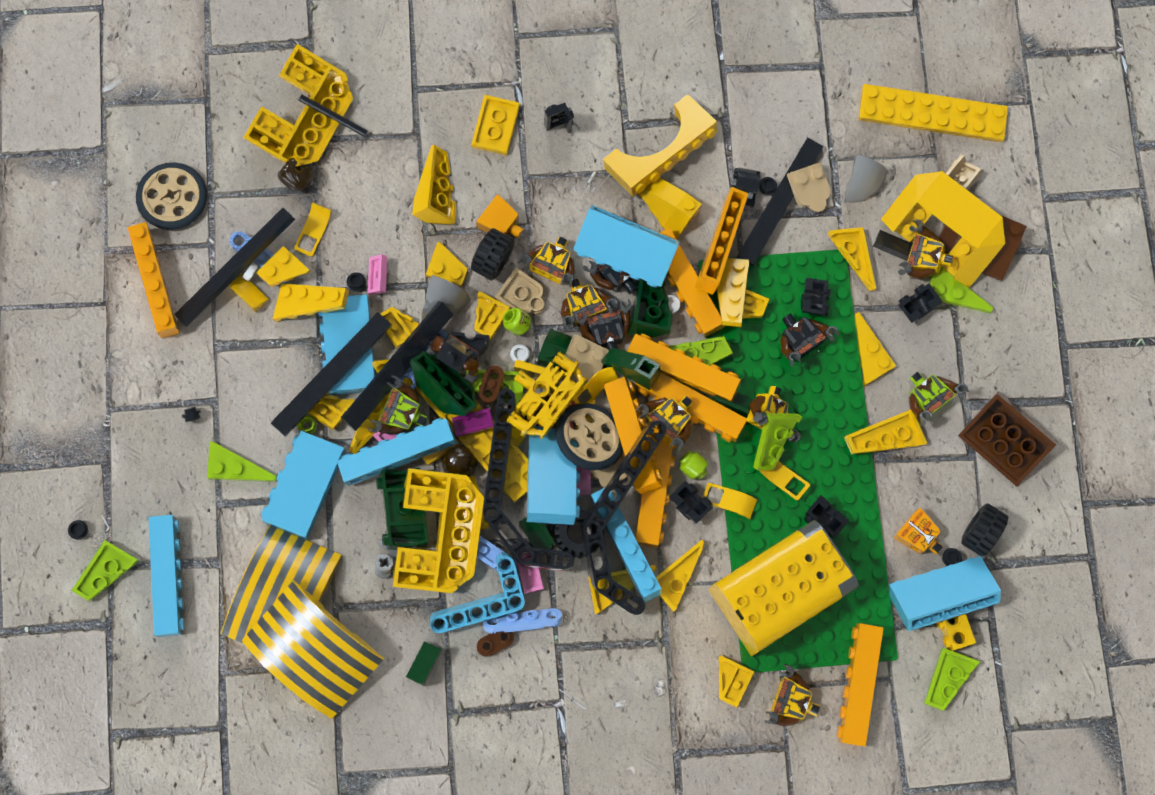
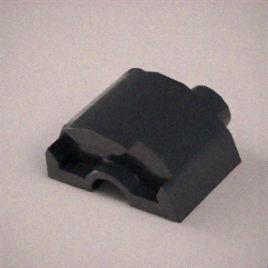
(747, 181)
(815, 297)
(920, 303)
(479, 342)
(690, 503)
(826, 516)

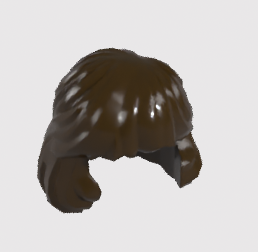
(294, 177)
(459, 461)

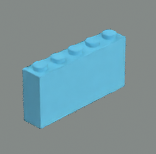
(626, 246)
(338, 330)
(551, 482)
(303, 485)
(944, 593)

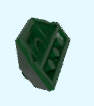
(443, 385)

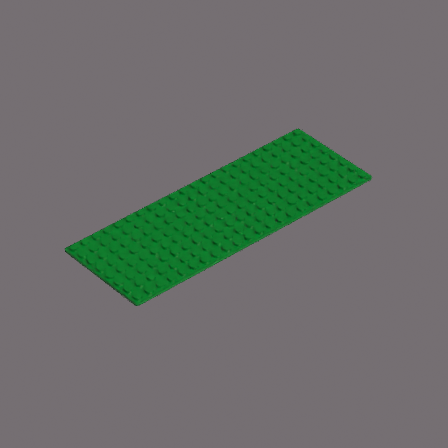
(832, 405)

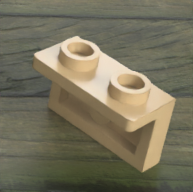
(964, 172)

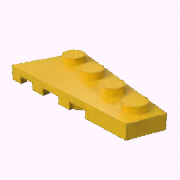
(732, 291)
(306, 300)
(889, 434)

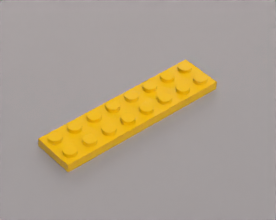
(933, 113)
(480, 445)

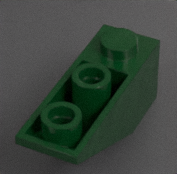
(633, 366)

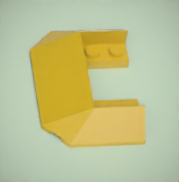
(312, 129)
(957, 208)
(457, 532)

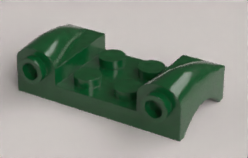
(403, 525)

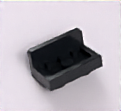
(558, 115)

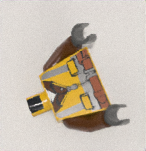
(926, 254)
(551, 261)
(586, 299)
(769, 404)
(673, 415)
(791, 700)

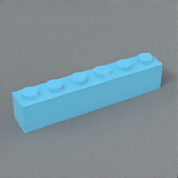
(396, 452)
(629, 552)
(165, 576)

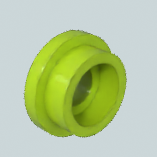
(307, 419)

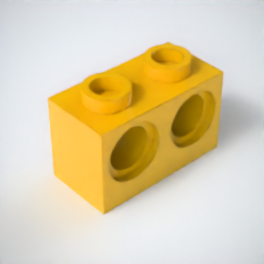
(962, 627)

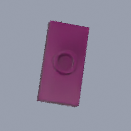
(473, 422)

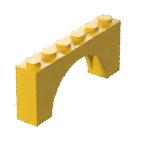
(638, 172)

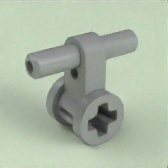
(385, 562)

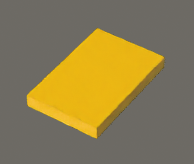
(495, 125)

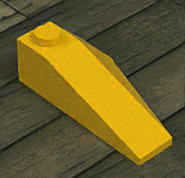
(433, 196)
(670, 205)

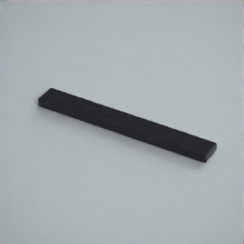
(777, 205)
(234, 267)
(397, 366)
(331, 374)

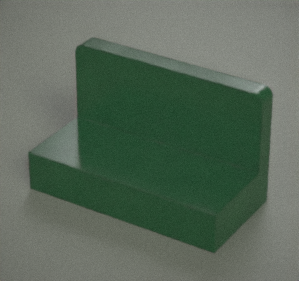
(739, 405)
(537, 534)
(424, 663)

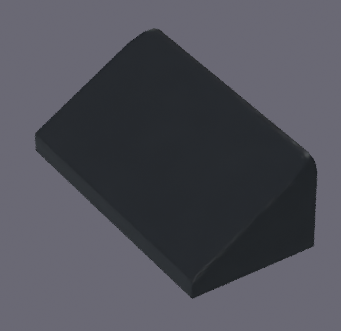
(893, 245)

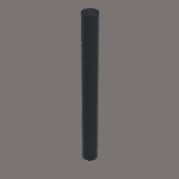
(334, 116)

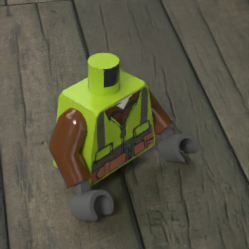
(932, 394)
(400, 410)

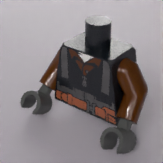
(610, 279)
(606, 328)
(803, 337)
(456, 355)

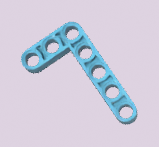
(484, 603)

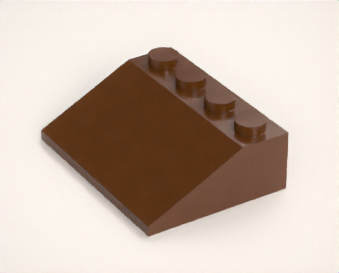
(1000, 263)
(1007, 438)

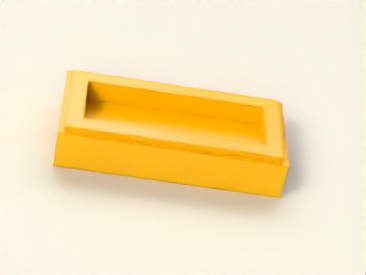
(527, 368)

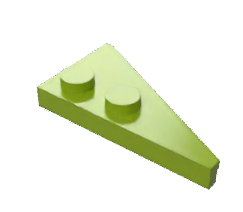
(956, 293)
(230, 466)

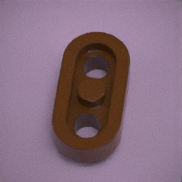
(491, 385)
(495, 642)

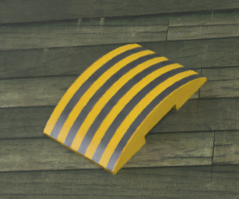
(272, 568)
(311, 651)

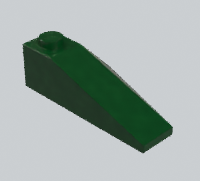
(650, 311)
(554, 343)

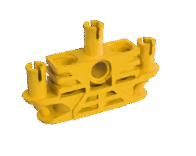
(556, 404)

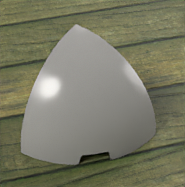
(865, 179)
(446, 292)

